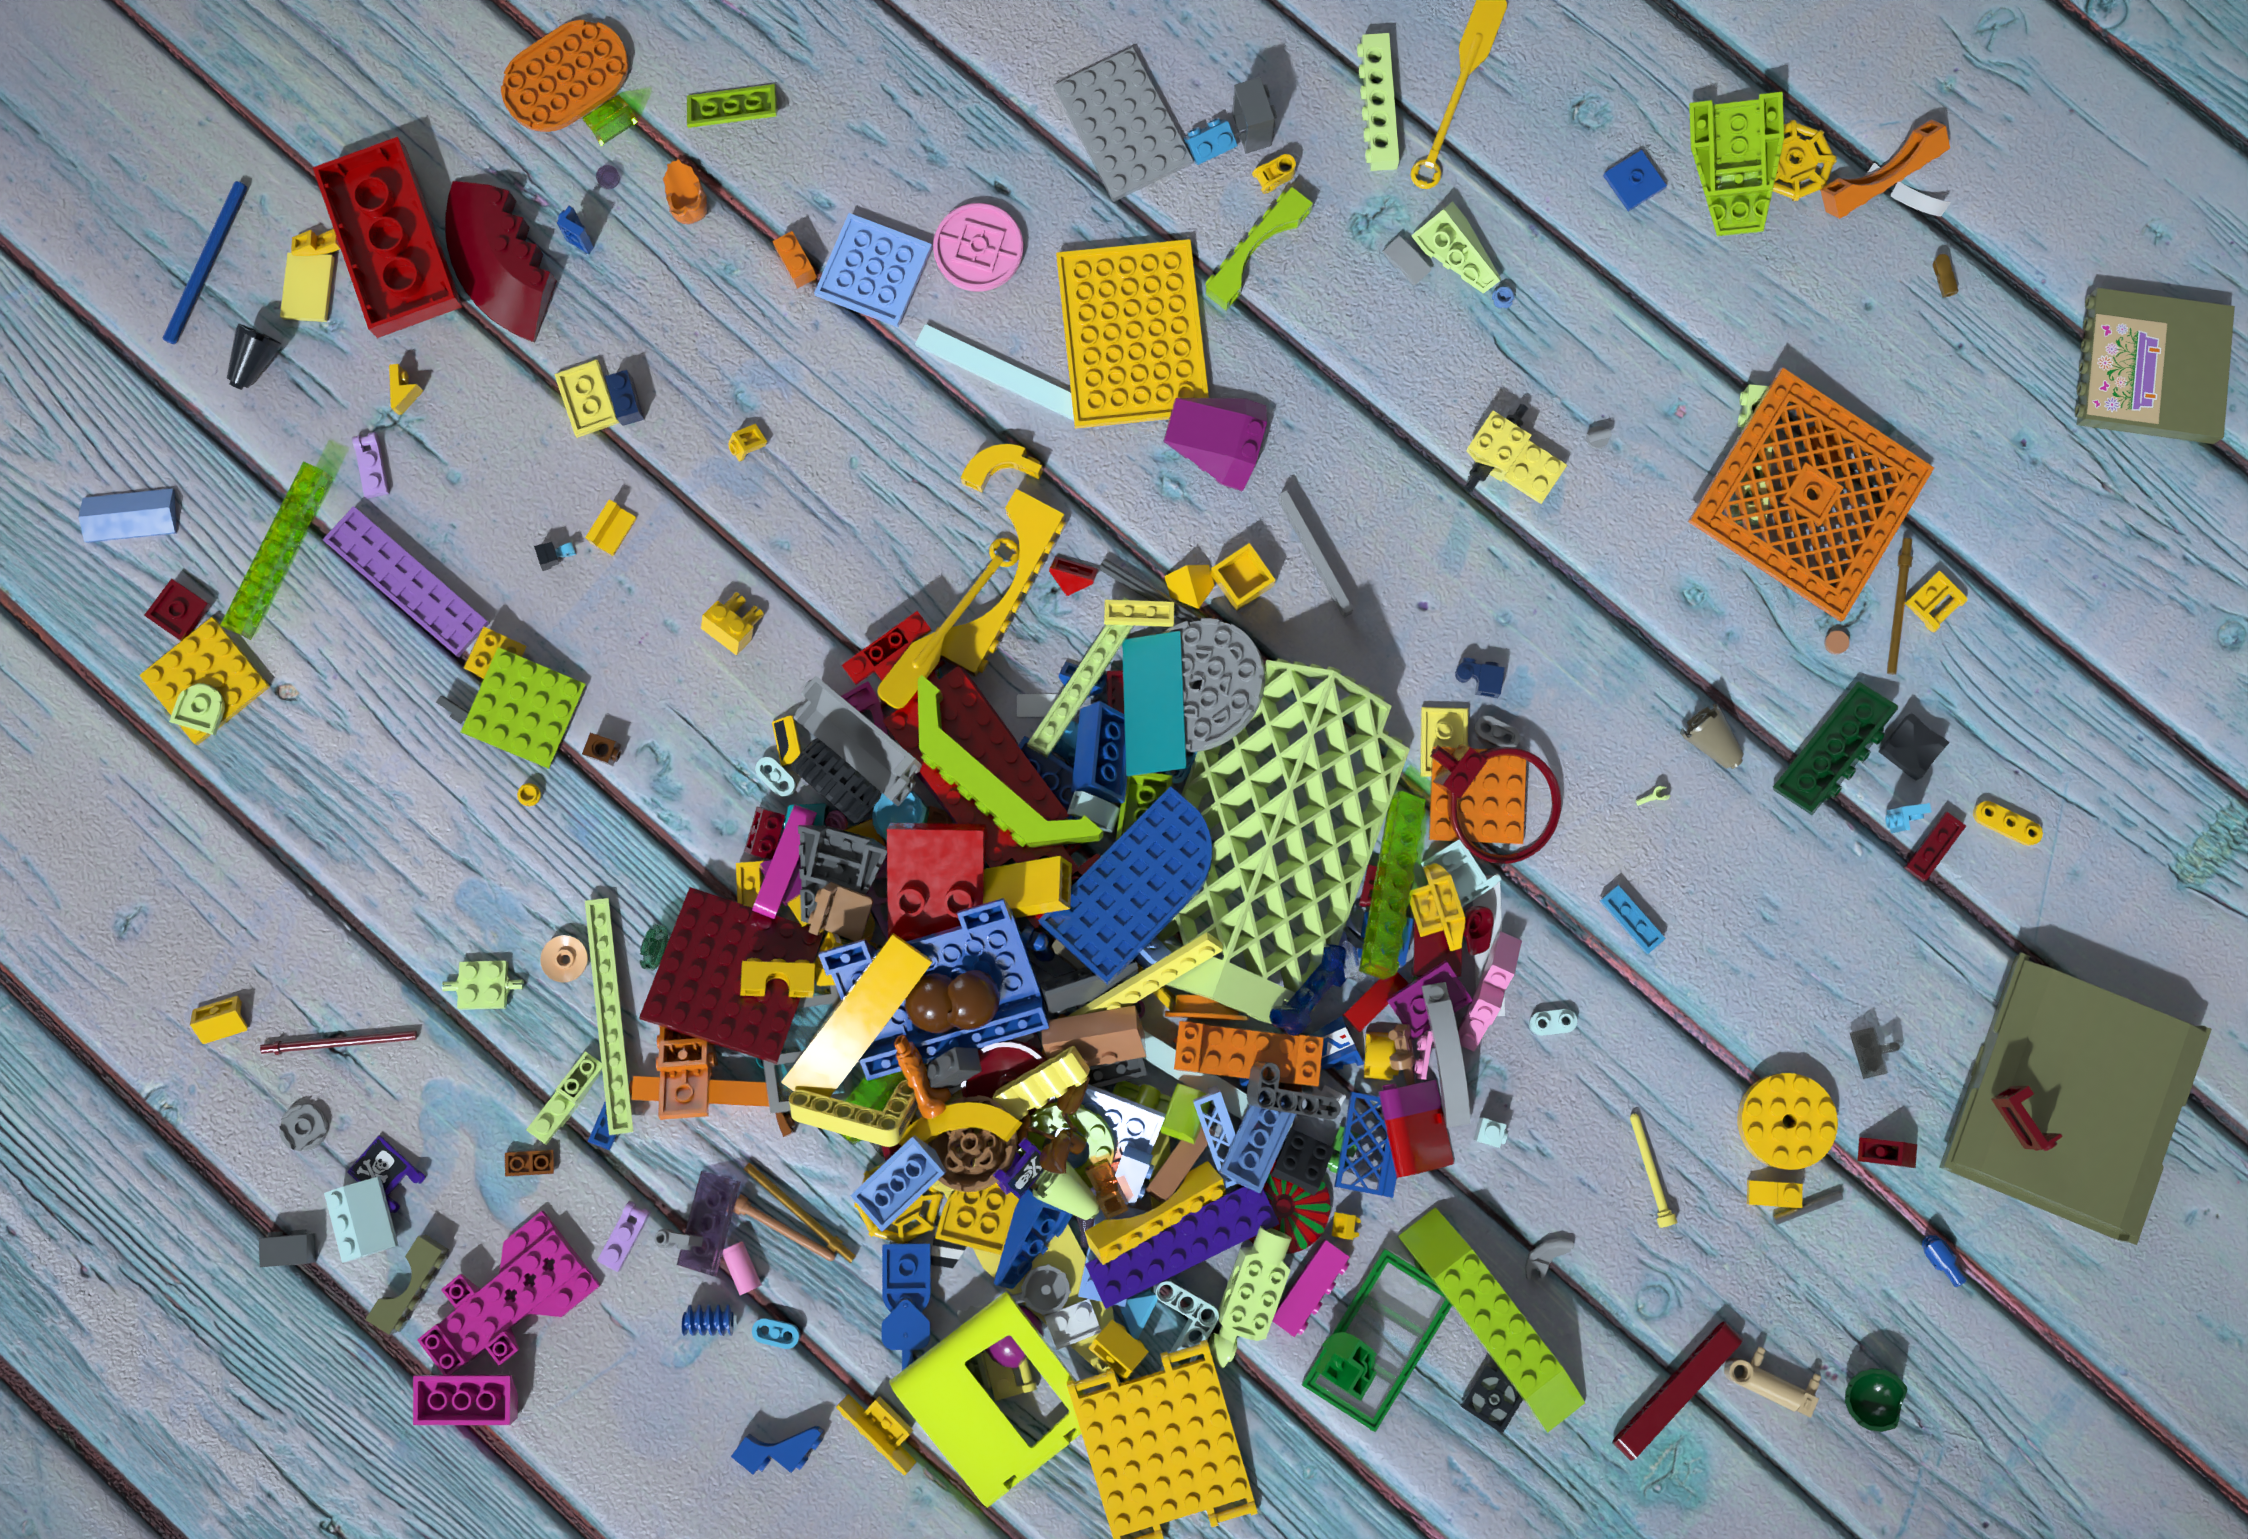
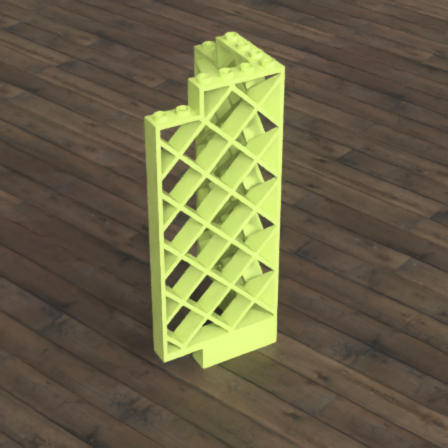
(1278, 820)

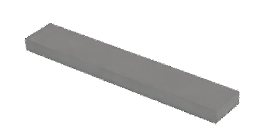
(1315, 554)

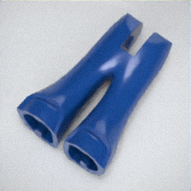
(1038, 942)

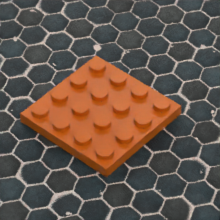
(1489, 807)

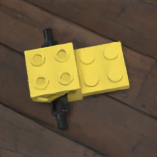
(1508, 455)

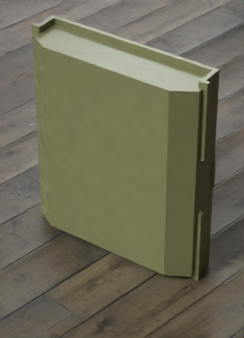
(2099, 1076)

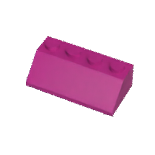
(464, 1400)

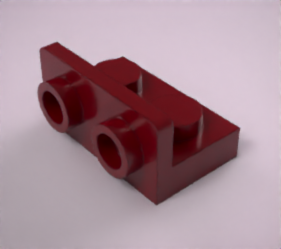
(764, 833)

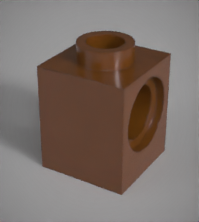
(593, 745)

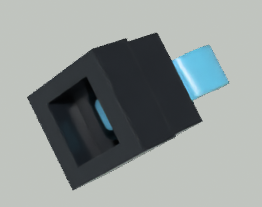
(548, 555)

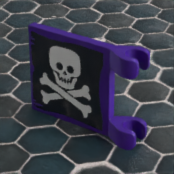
(389, 1164)
(1024, 1172)

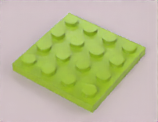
(523, 708)

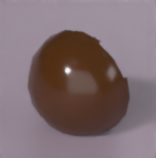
(973, 1000)
(930, 1003)

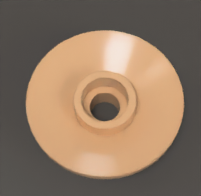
(553, 954)

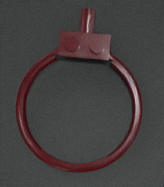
(1461, 770)

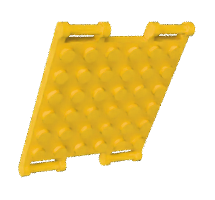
(1162, 1445)

